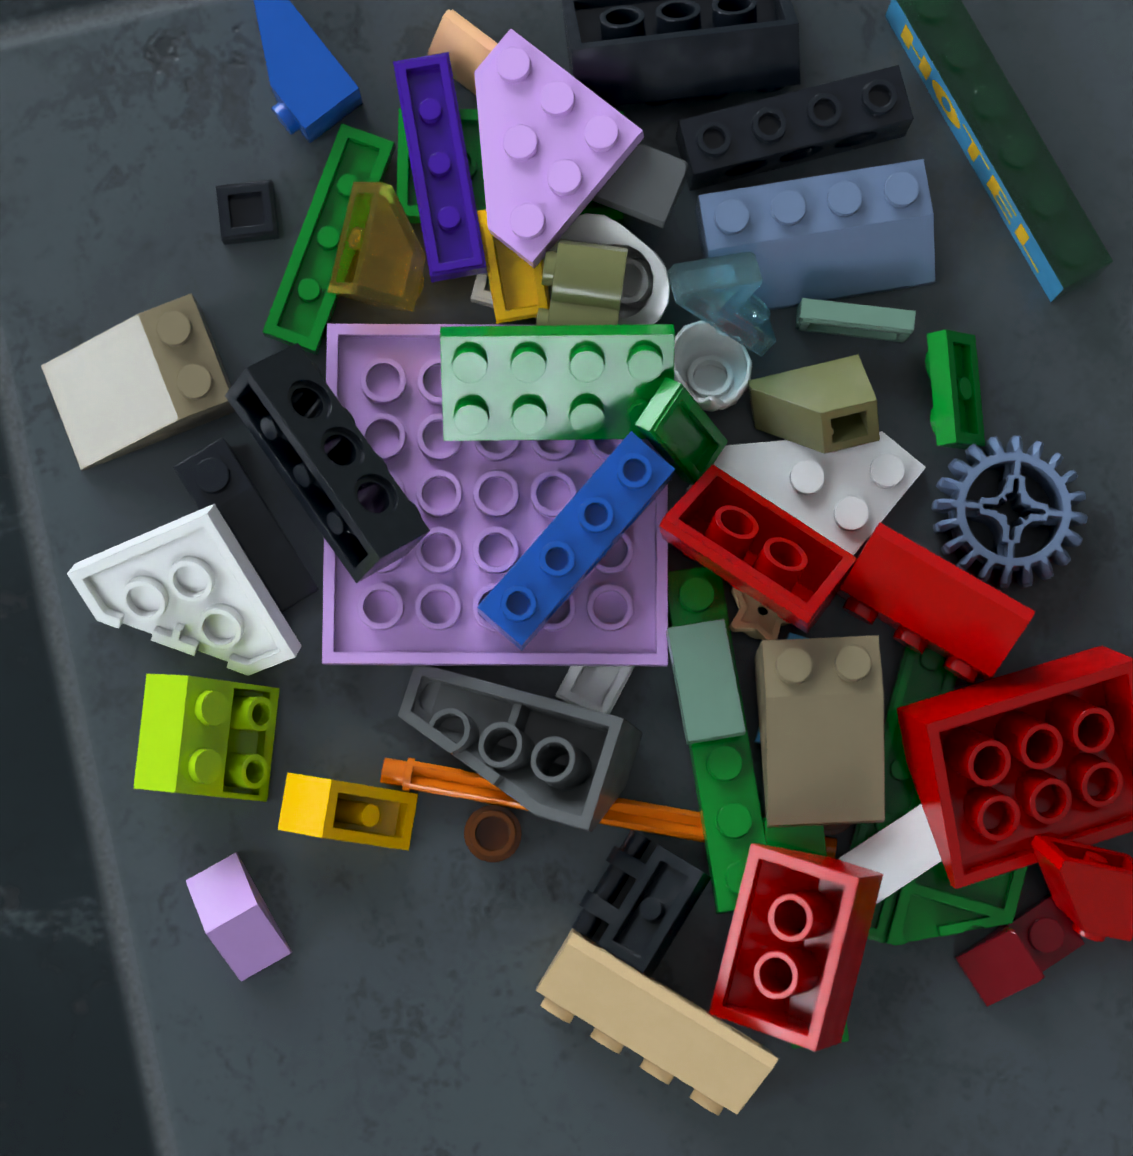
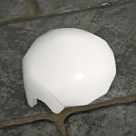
(711, 366)

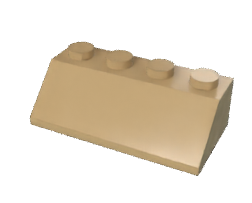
(655, 1023)

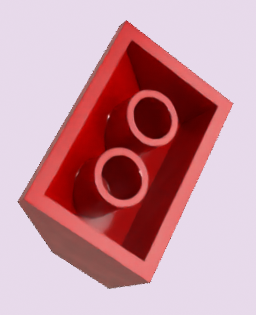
(757, 547)
(933, 605)
(795, 945)

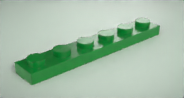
(721, 766)

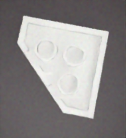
(831, 492)
(190, 592)

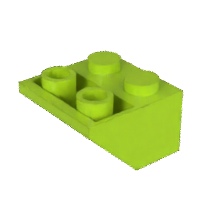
(206, 737)

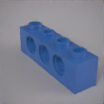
(576, 541)

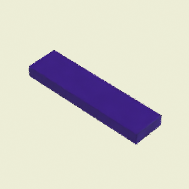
(440, 167)

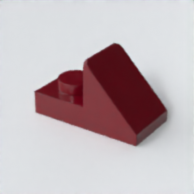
(1019, 951)

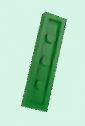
(303, 300)

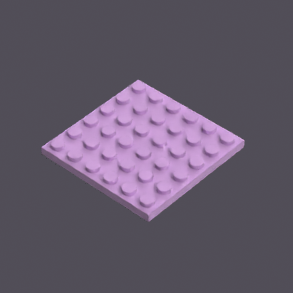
(482, 515)

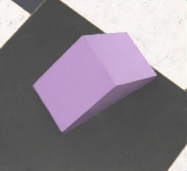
(237, 917)

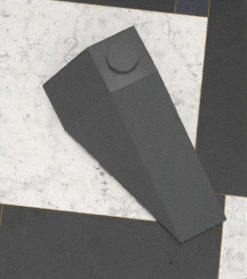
(536, 749)

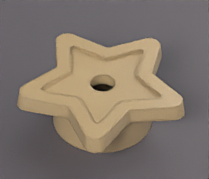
(751, 622)

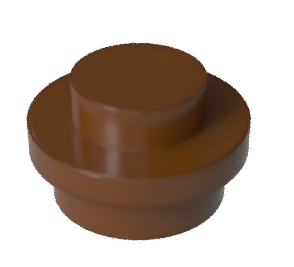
(492, 833)

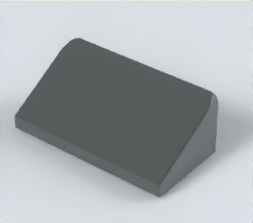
(645, 185)

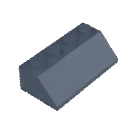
(827, 232)

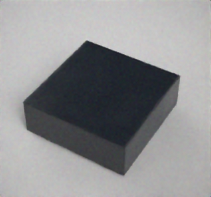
(247, 212)

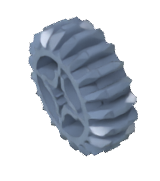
(1005, 539)

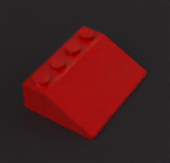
(1024, 759)

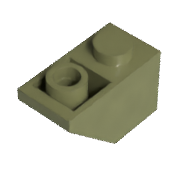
(818, 405)

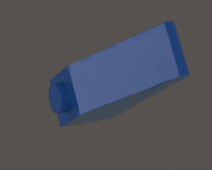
(302, 72)

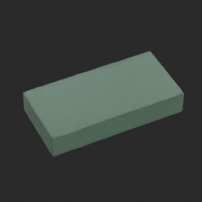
(855, 320)
(705, 681)

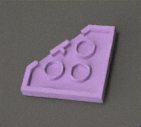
(542, 146)

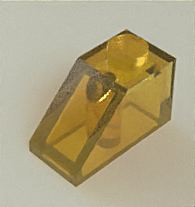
(378, 251)

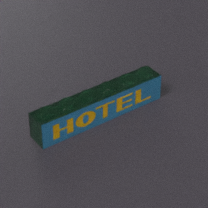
(1000, 143)

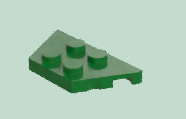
(934, 908)

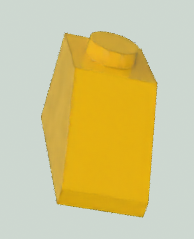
(347, 811)

